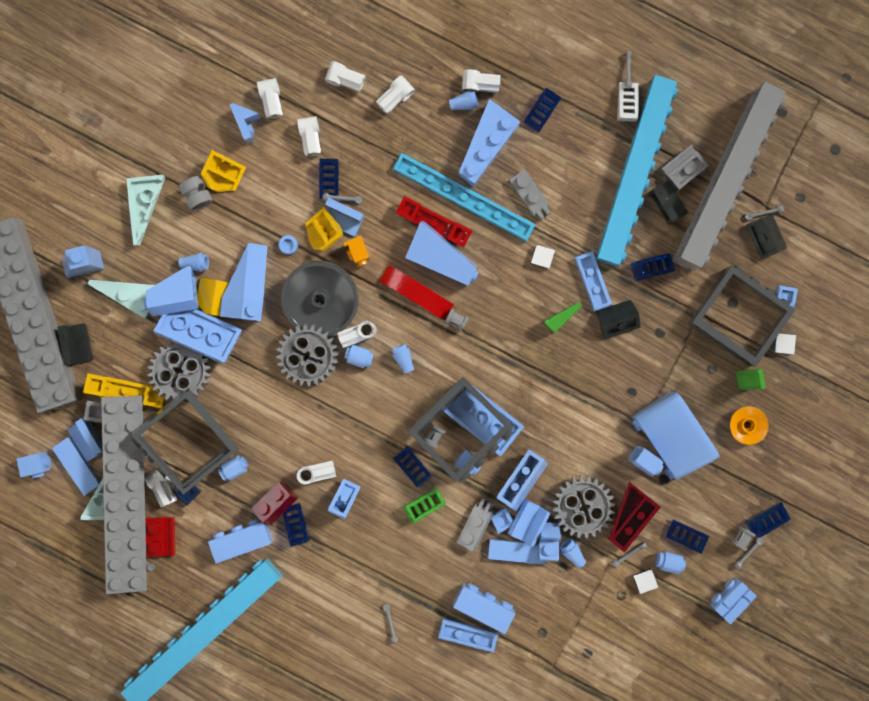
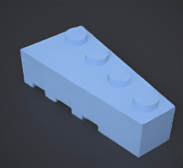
(489, 139)

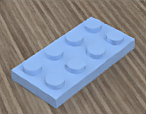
(199, 333)
(480, 421)

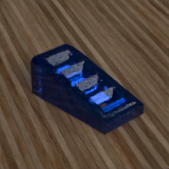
(552, 96)
(329, 162)
(641, 270)
(418, 483)
(758, 527)
(306, 538)
(702, 543)

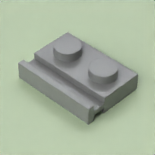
(684, 167)

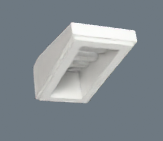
(631, 117)

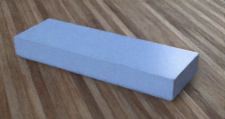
(593, 281)
(76, 466)
(514, 551)
(468, 635)

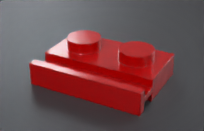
(160, 536)

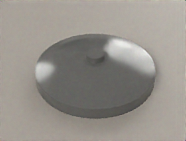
(320, 296)

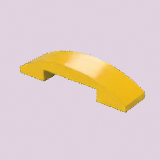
(110, 386)

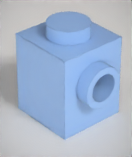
(463, 458)
(34, 465)

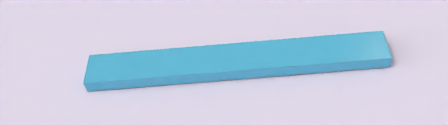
(463, 197)

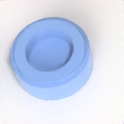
(288, 245)

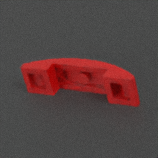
(446, 228)
(416, 292)

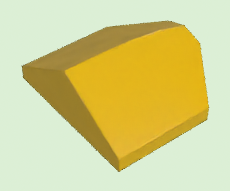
(221, 172)
(323, 230)
(210, 295)

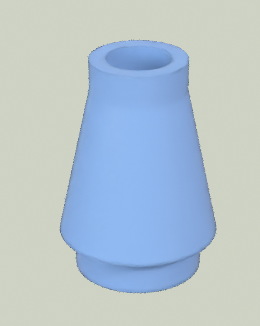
(465, 101)
(197, 262)
(403, 358)
(572, 552)

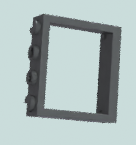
(768, 294)
(478, 459)
(163, 468)

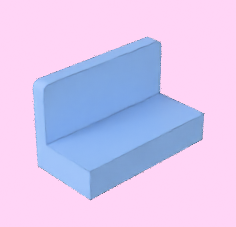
(347, 217)
(86, 439)
(529, 522)

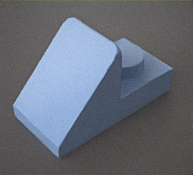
(243, 117)
(343, 499)
(549, 542)

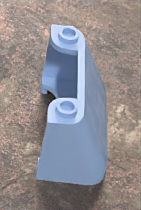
(675, 435)

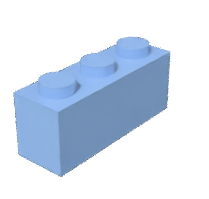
(522, 480)
(240, 540)
(484, 607)

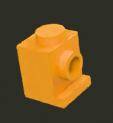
(357, 252)

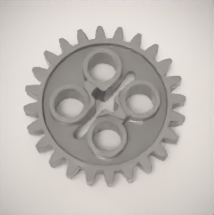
(162, 365)
(300, 370)
(599, 500)

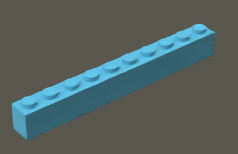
(636, 170)
(202, 633)

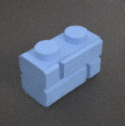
(732, 600)

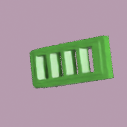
(558, 320)
(750, 379)
(409, 513)

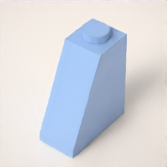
(81, 261)
(173, 294)

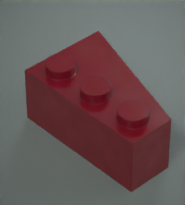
(632, 517)

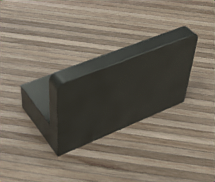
(668, 202)
(766, 236)
(618, 319)
(75, 344)

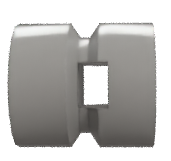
(195, 192)

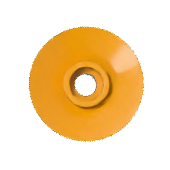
(757, 429)

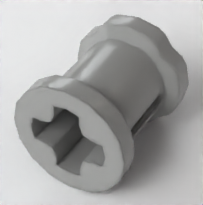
(456, 320)
(434, 435)
(743, 538)

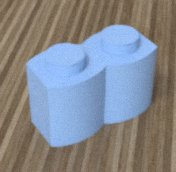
(646, 461)

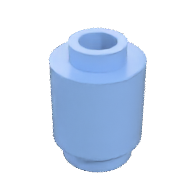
(359, 356)
(233, 468)
(670, 562)

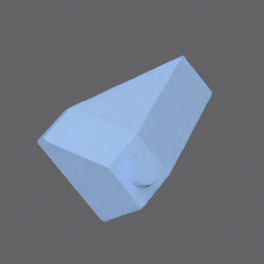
(246, 288)

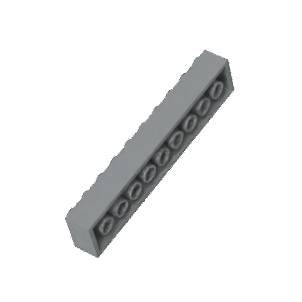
(729, 176)
(33, 321)
(123, 495)

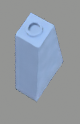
(438, 254)

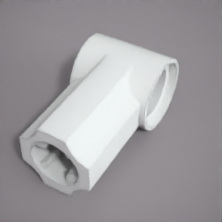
(340, 75)
(477, 81)
(399, 91)
(270, 93)
(309, 131)
(355, 334)
(318, 472)
(161, 487)

